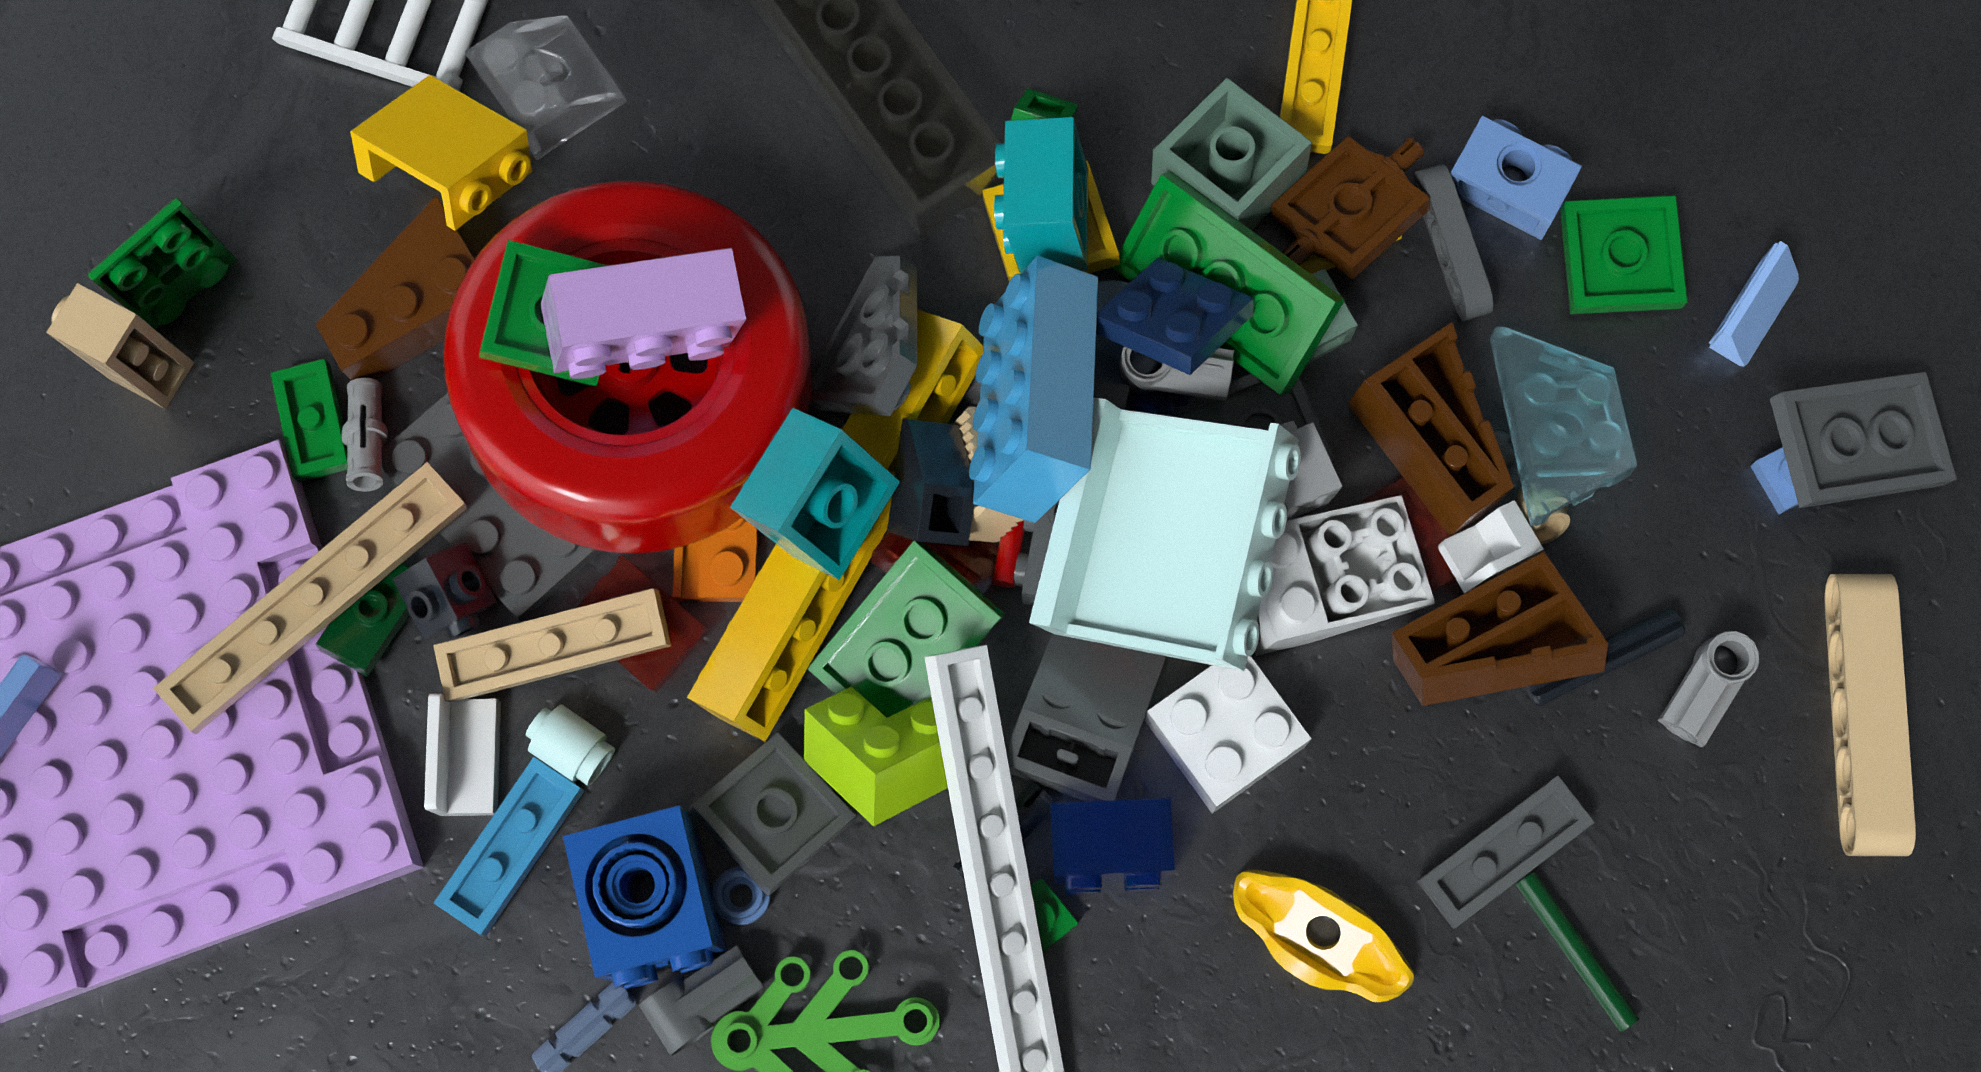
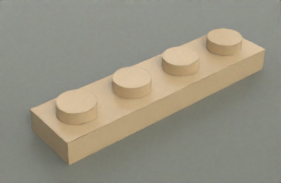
(552, 645)

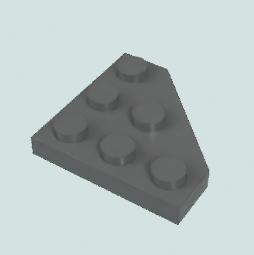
(873, 346)

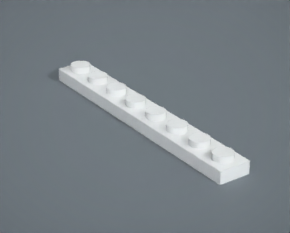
(993, 861)

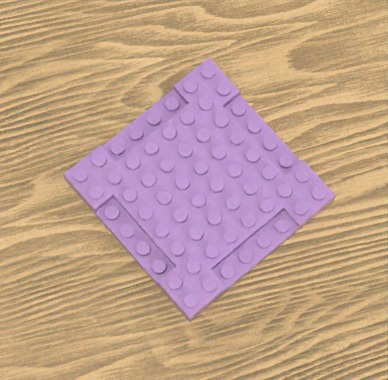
(119, 819)

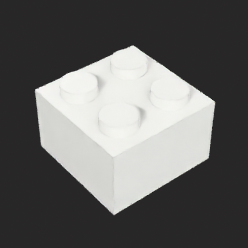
(1226, 731)

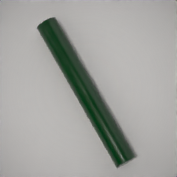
(1577, 951)

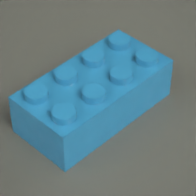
(1035, 390)

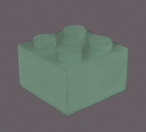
(1234, 153)

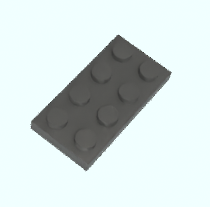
(513, 554)

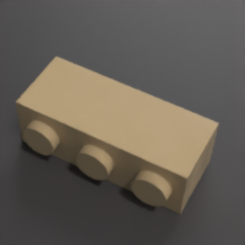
(119, 345)

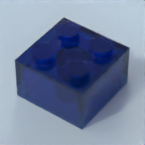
(1112, 844)

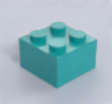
(1043, 192)
(815, 493)

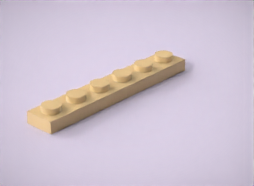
(310, 598)

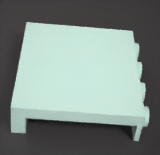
(1168, 537)

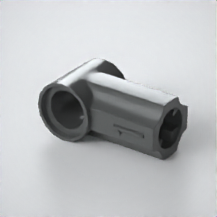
(690, 1006)

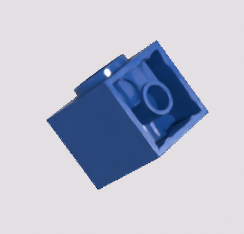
(668, 929)

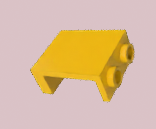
(447, 145)

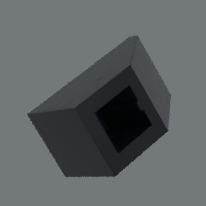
(934, 485)

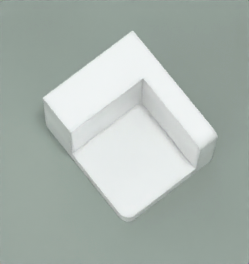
(1490, 547)

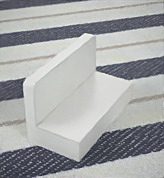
(462, 756)

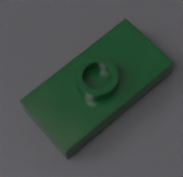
(367, 626)

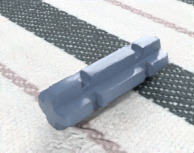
(584, 1029)

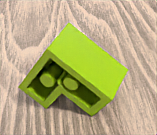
(875, 759)

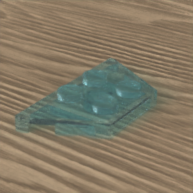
(1561, 422)

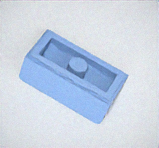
(1756, 306)

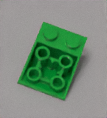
(163, 265)

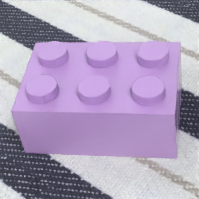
(642, 312)

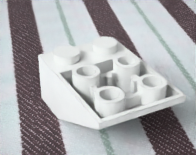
(1342, 574)

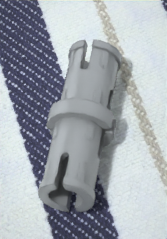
(364, 464)

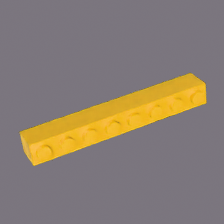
(796, 604)

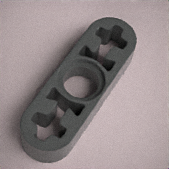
(1454, 244)

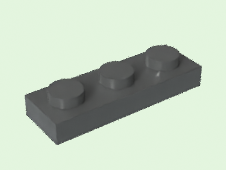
(1505, 852)

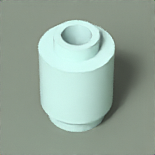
(569, 744)

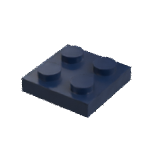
(1174, 315)

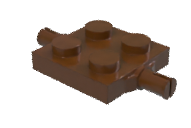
(1352, 205)

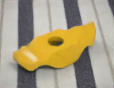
(1359, 962)

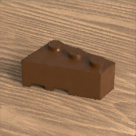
(400, 299)
(1434, 431)
(1500, 638)

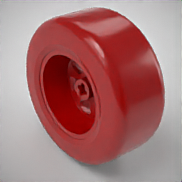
(653, 482)

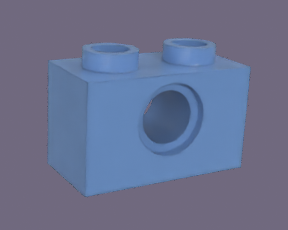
(1524, 204)

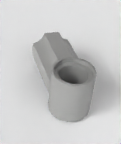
(1207, 381)
(1707, 690)

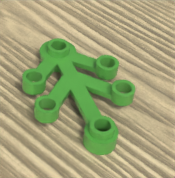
(812, 1029)

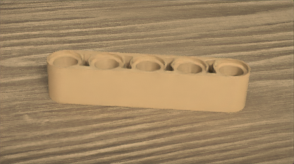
(1869, 715)

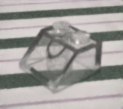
(545, 79)

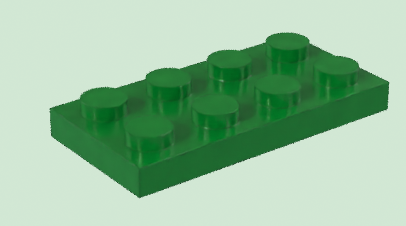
(1288, 302)

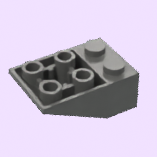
(1083, 717)

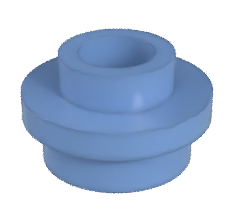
(723, 902)

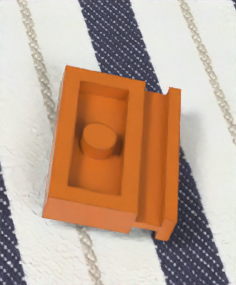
(717, 566)

